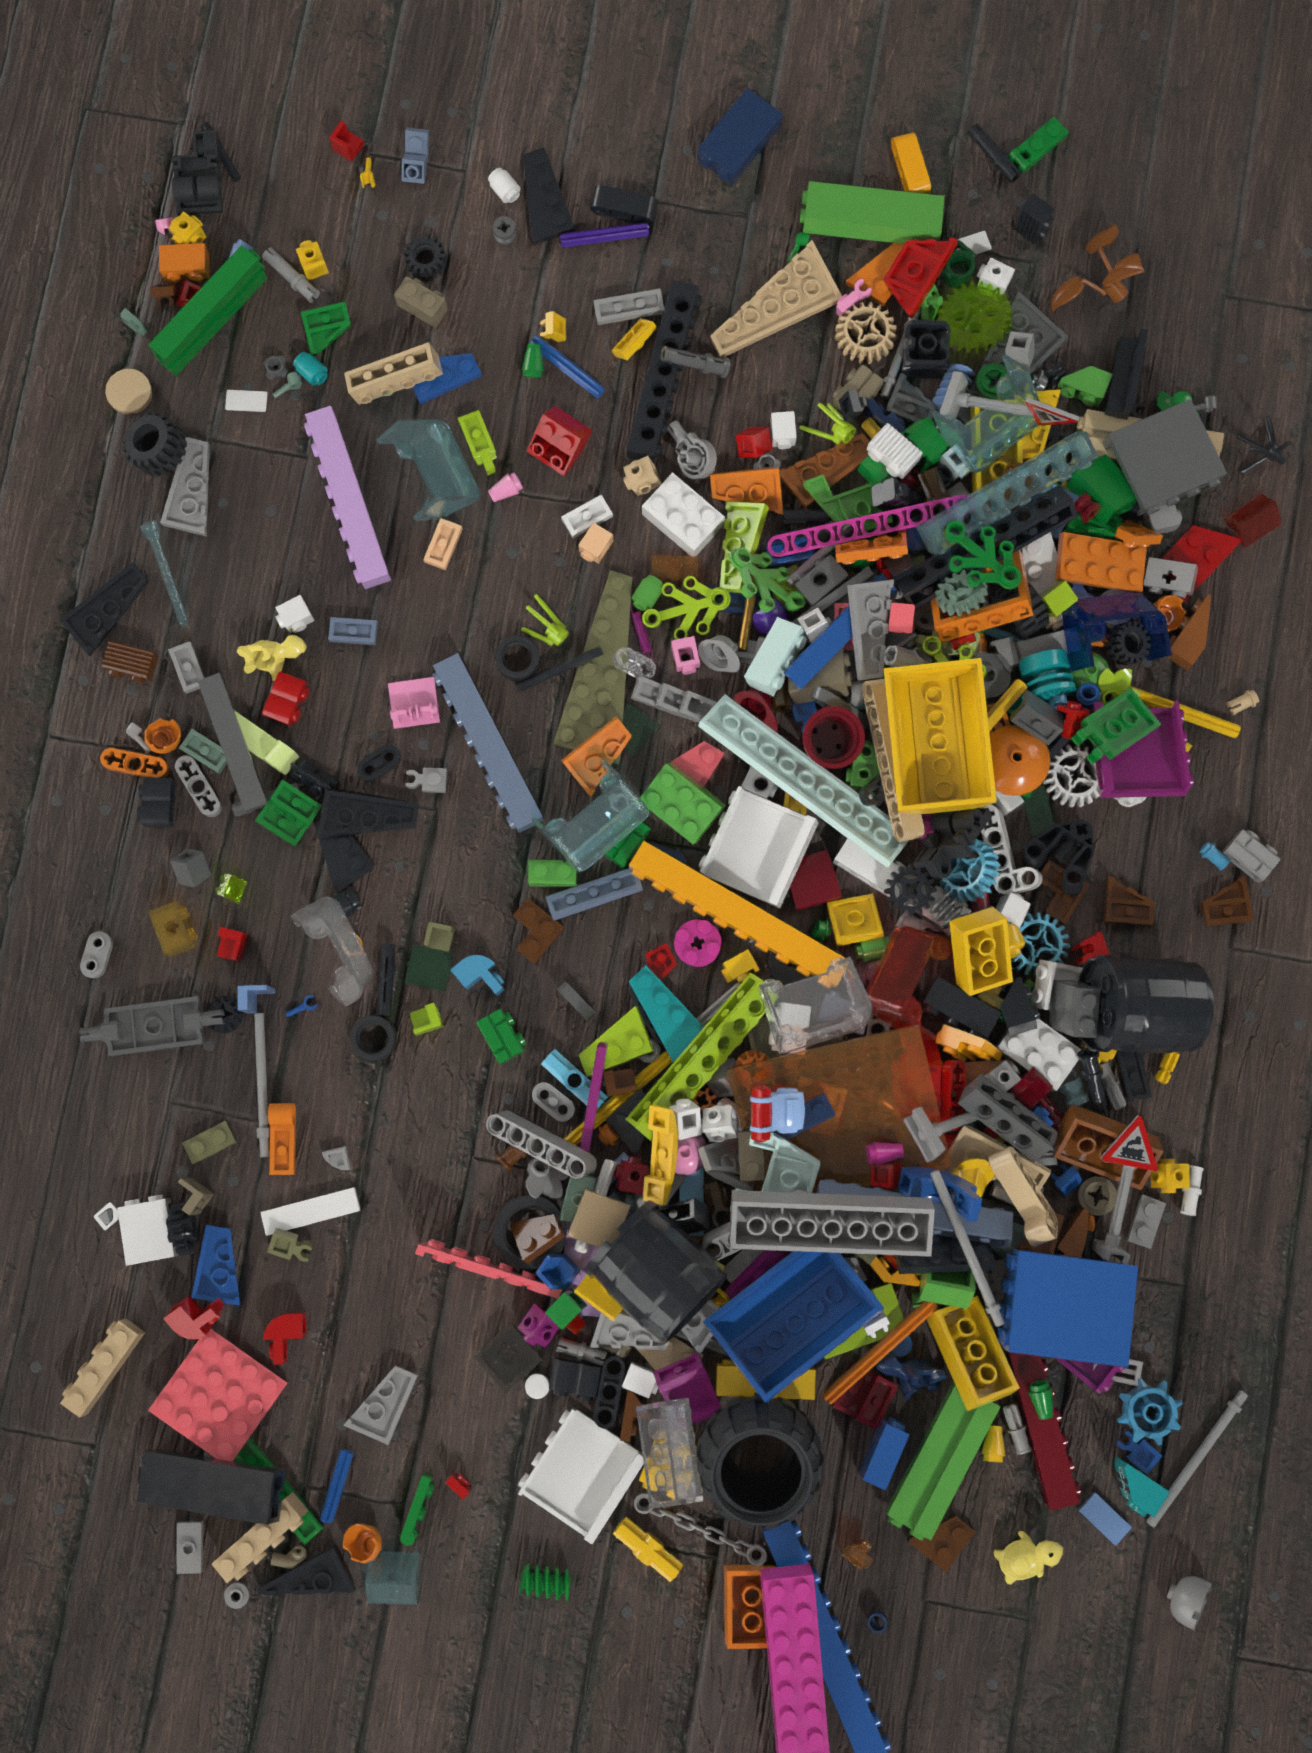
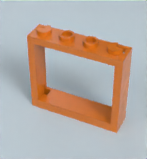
(987, 616)

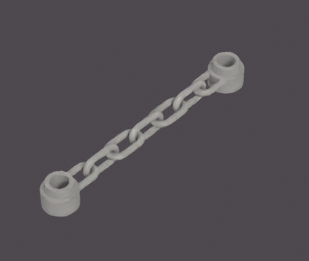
(706, 1531)

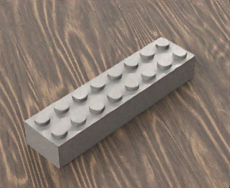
(831, 1223)

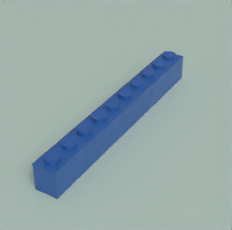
(836, 1668)

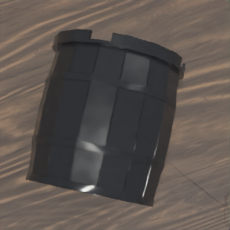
(1149, 1004)
(656, 1272)

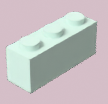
(775, 656)

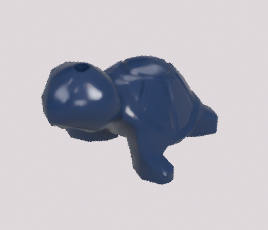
(912, 1373)

